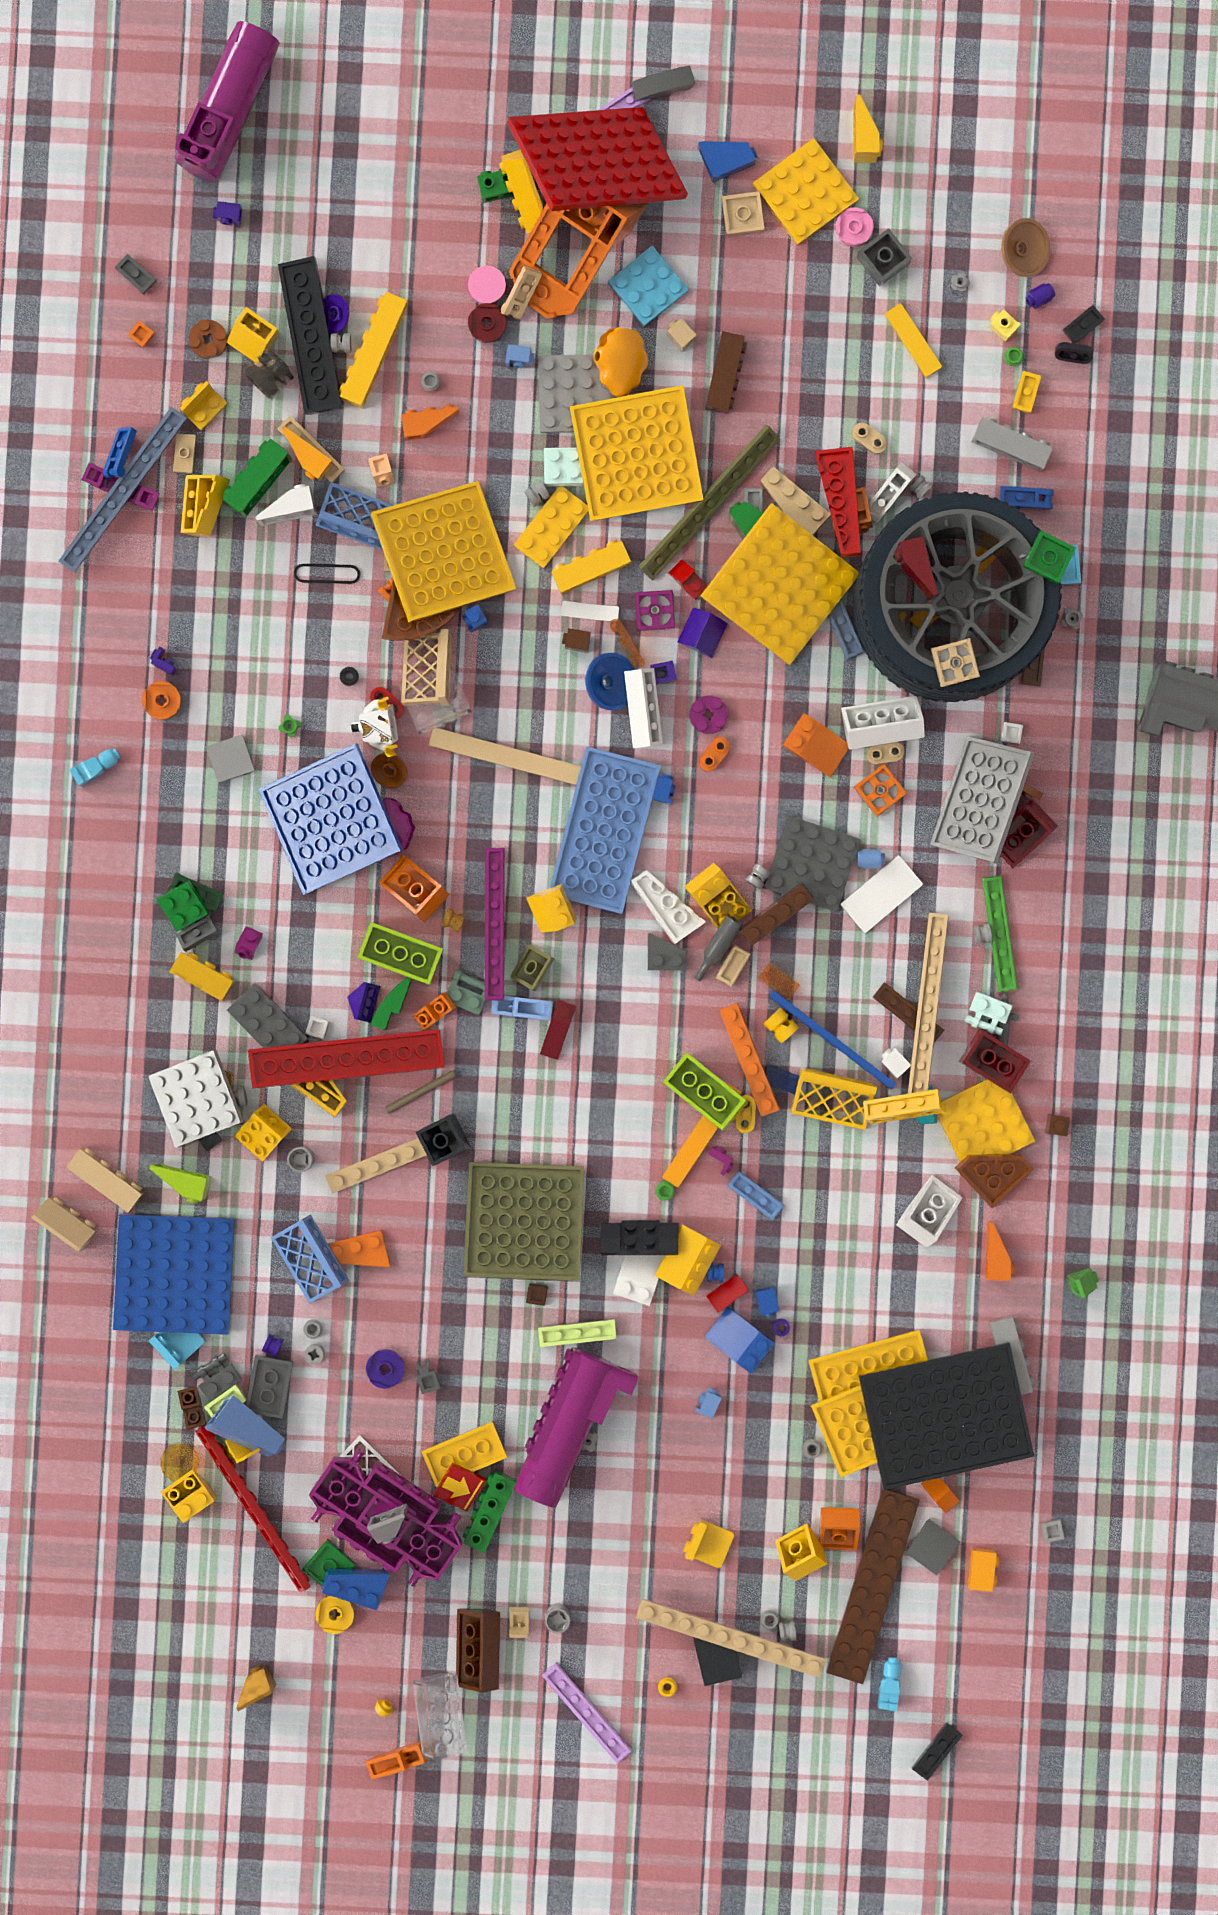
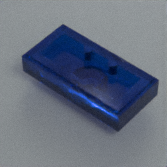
(782, 1079)

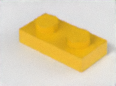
(1026, 392)

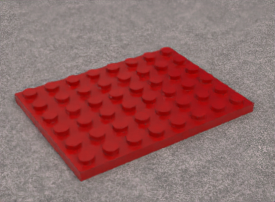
(597, 158)

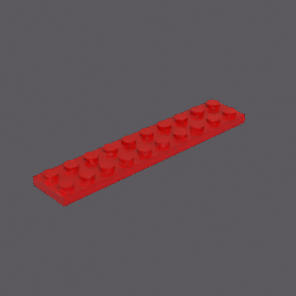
(345, 1059)

